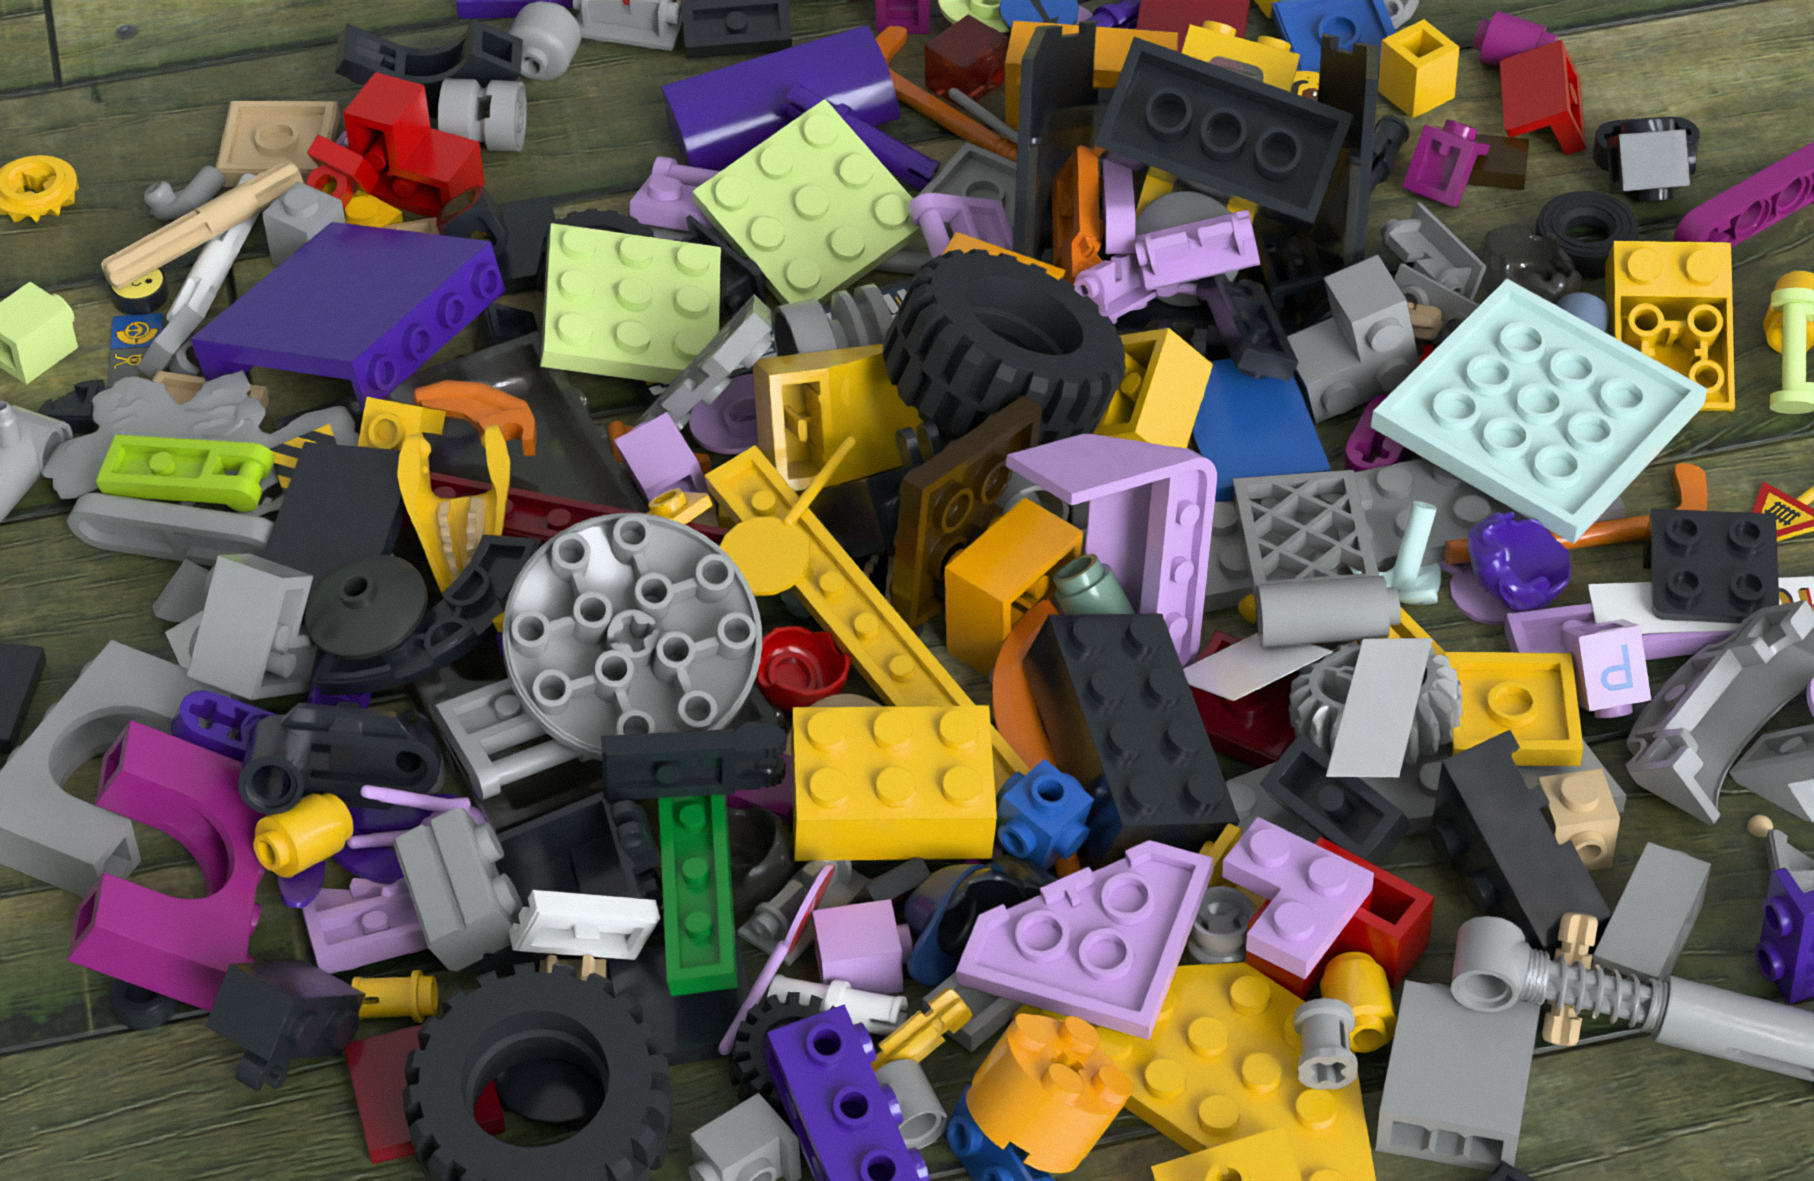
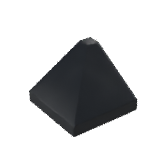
(501, 324)

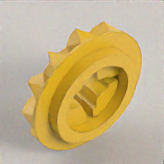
(40, 173)

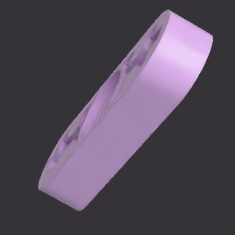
(1118, 208)

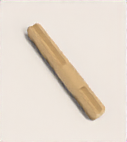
(199, 225)

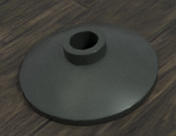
(366, 607)

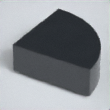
(76, 407)

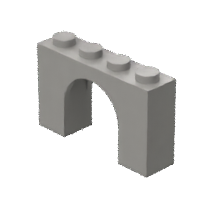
(41, 824)

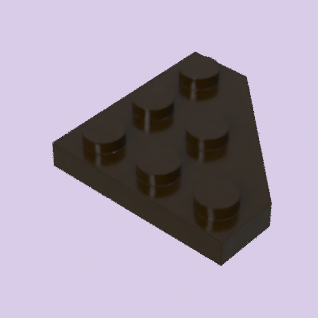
(952, 504)

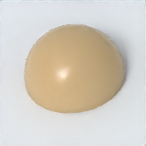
(1759, 825)

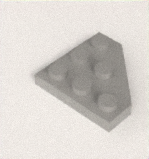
(704, 379)

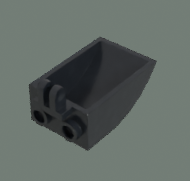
(866, 510)
(577, 850)

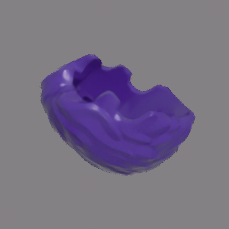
(1518, 561)

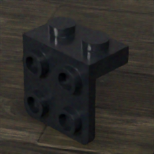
(1711, 564)

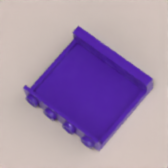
(355, 307)

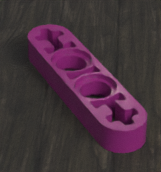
(1753, 202)

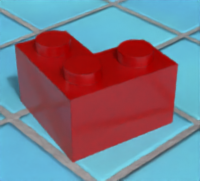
(415, 163)
(1388, 926)

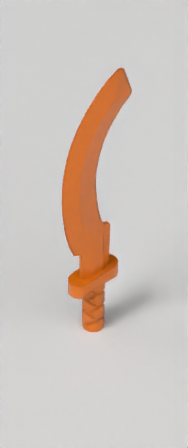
(1015, 704)

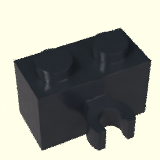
(1334, 807)
(283, 1015)

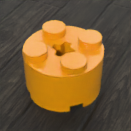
(1048, 1091)

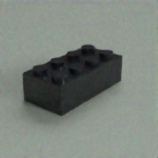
(1222, 134)
(1128, 732)

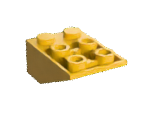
(1677, 309)
(820, 399)

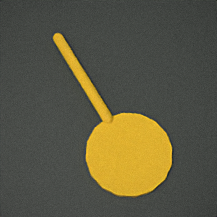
(773, 549)

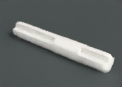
(212, 267)

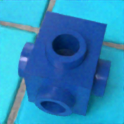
(1042, 815)

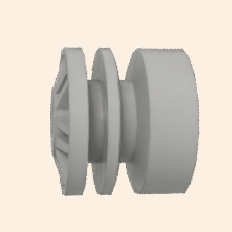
(853, 323)

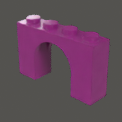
(160, 939)

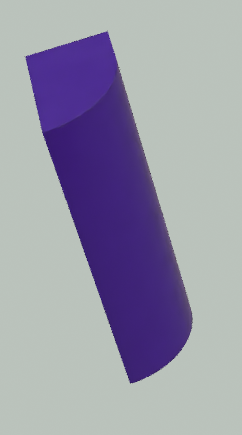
(739, 106)

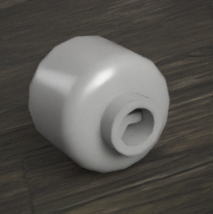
(548, 37)

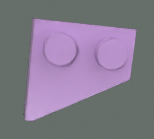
(361, 926)

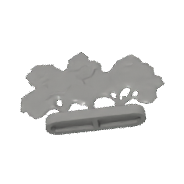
(164, 529)

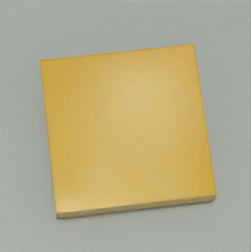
(1521, 694)

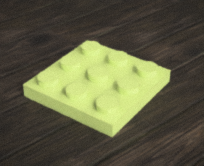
(810, 208)
(627, 303)

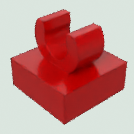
(340, 166)

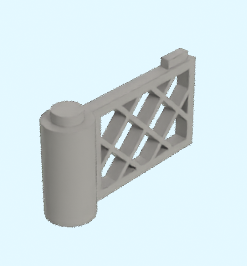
(1317, 602)

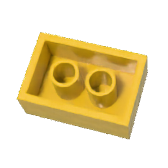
(892, 783)

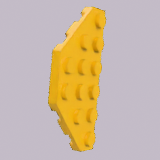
(1228, 1070)

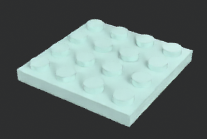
(1539, 410)

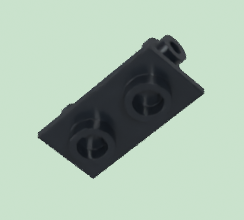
(738, 276)

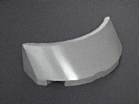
(1718, 704)

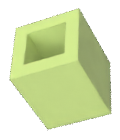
(34, 332)

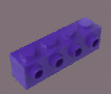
(837, 1103)

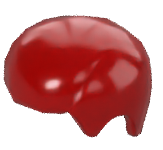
(800, 667)

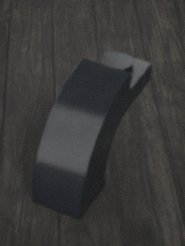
(477, 54)

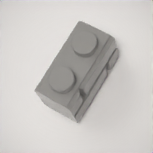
(457, 887)

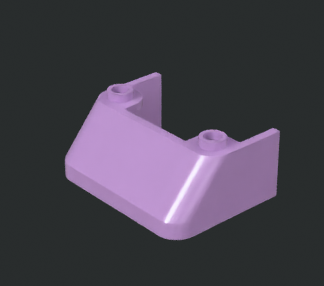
(1144, 520)

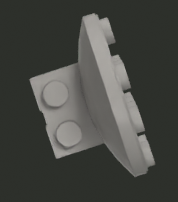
(630, 632)

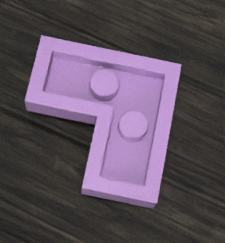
(1309, 893)

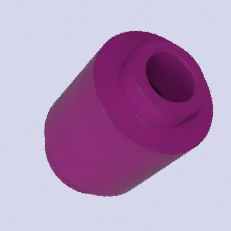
(1508, 36)

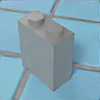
(1456, 1079)

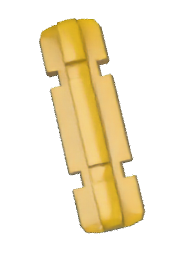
(924, 1032)

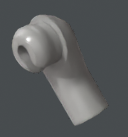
(173, 205)

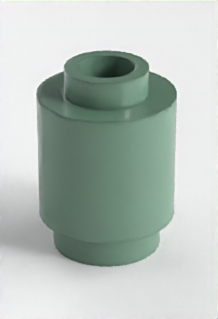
(1089, 588)

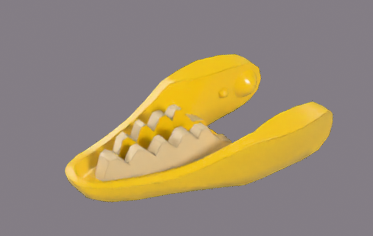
(453, 526)

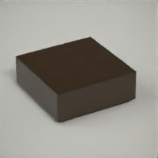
(1504, 163)

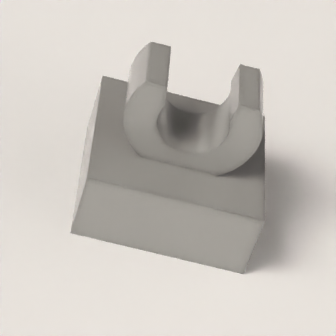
(173, 346)

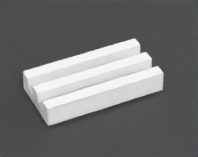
(584, 925)

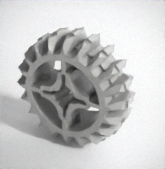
(1323, 688)

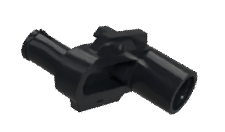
(336, 753)

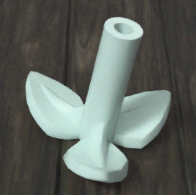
(1415, 583)

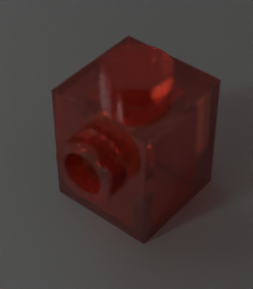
(966, 58)

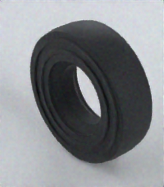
(1591, 210)

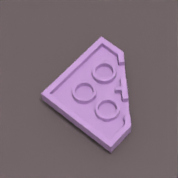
(1094, 940)

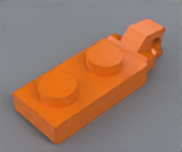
(1076, 213)

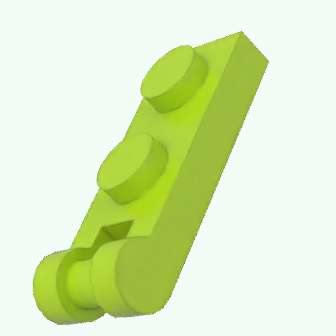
(186, 470)

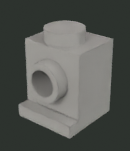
(746, 1146)

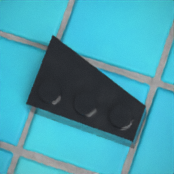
(1505, 848)

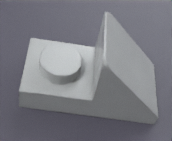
(1781, 770)

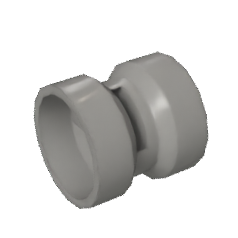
(1220, 927)

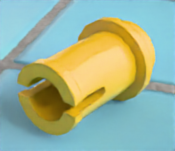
(398, 996)

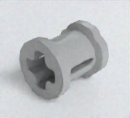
(1325, 1044)

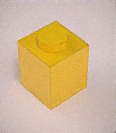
(1418, 68)

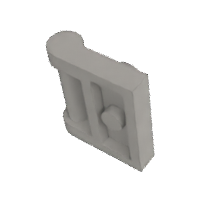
(491, 722)

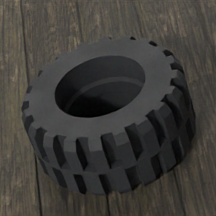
(996, 329)
(528, 1020)

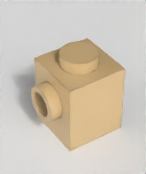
(1584, 813)

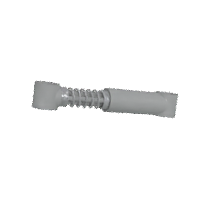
(1499, 968)

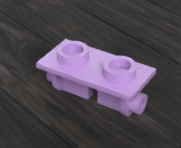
(1197, 250)
(1115, 286)

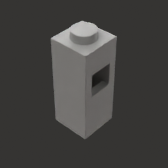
(1653, 915)

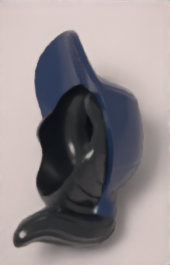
(949, 902)

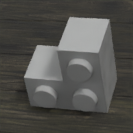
(1360, 349)
(254, 629)

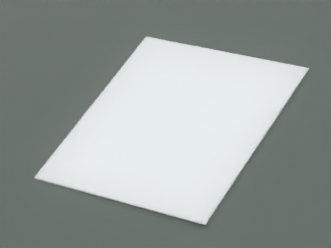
(1249, 666)

